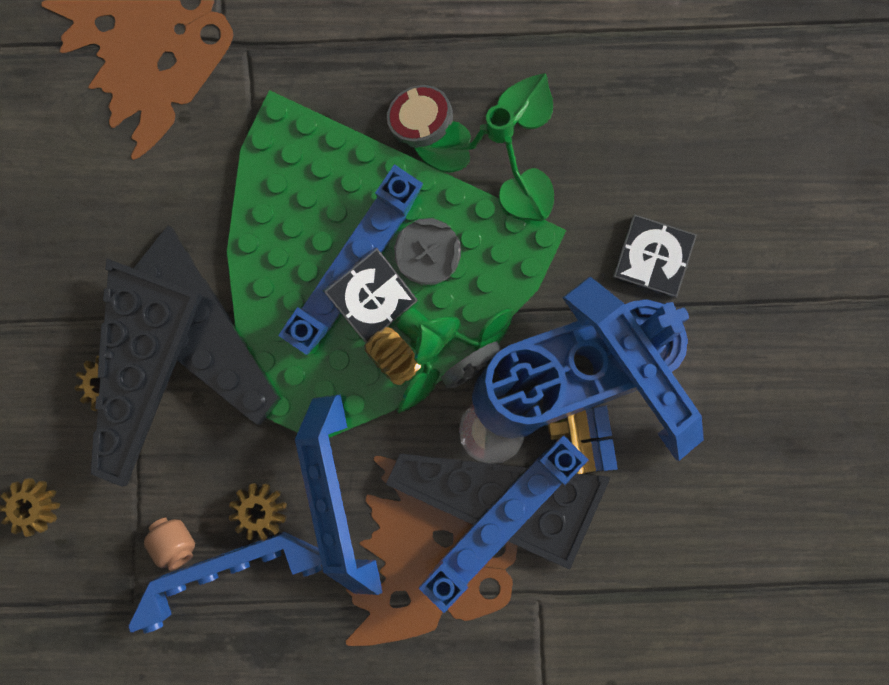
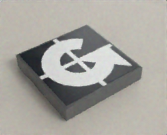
(654, 256)
(370, 295)

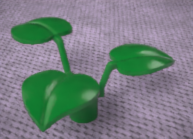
(525, 103)
(431, 336)

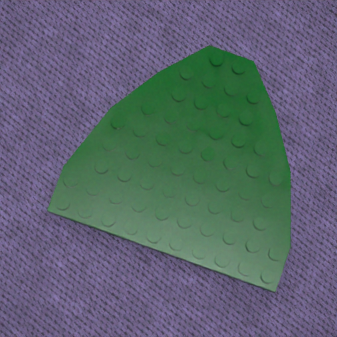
(293, 210)

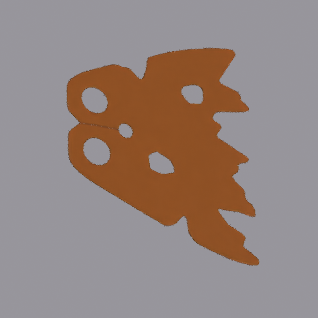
(131, 56)
(410, 556)

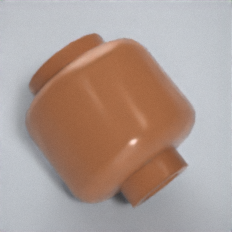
(169, 543)

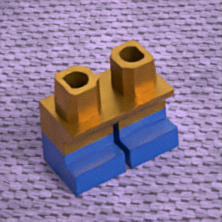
(588, 425)

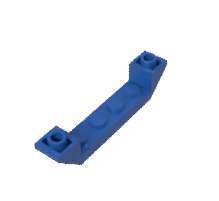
(375, 230)
(641, 363)
(325, 500)
(501, 522)
(154, 604)

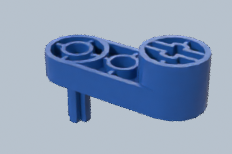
(565, 390)

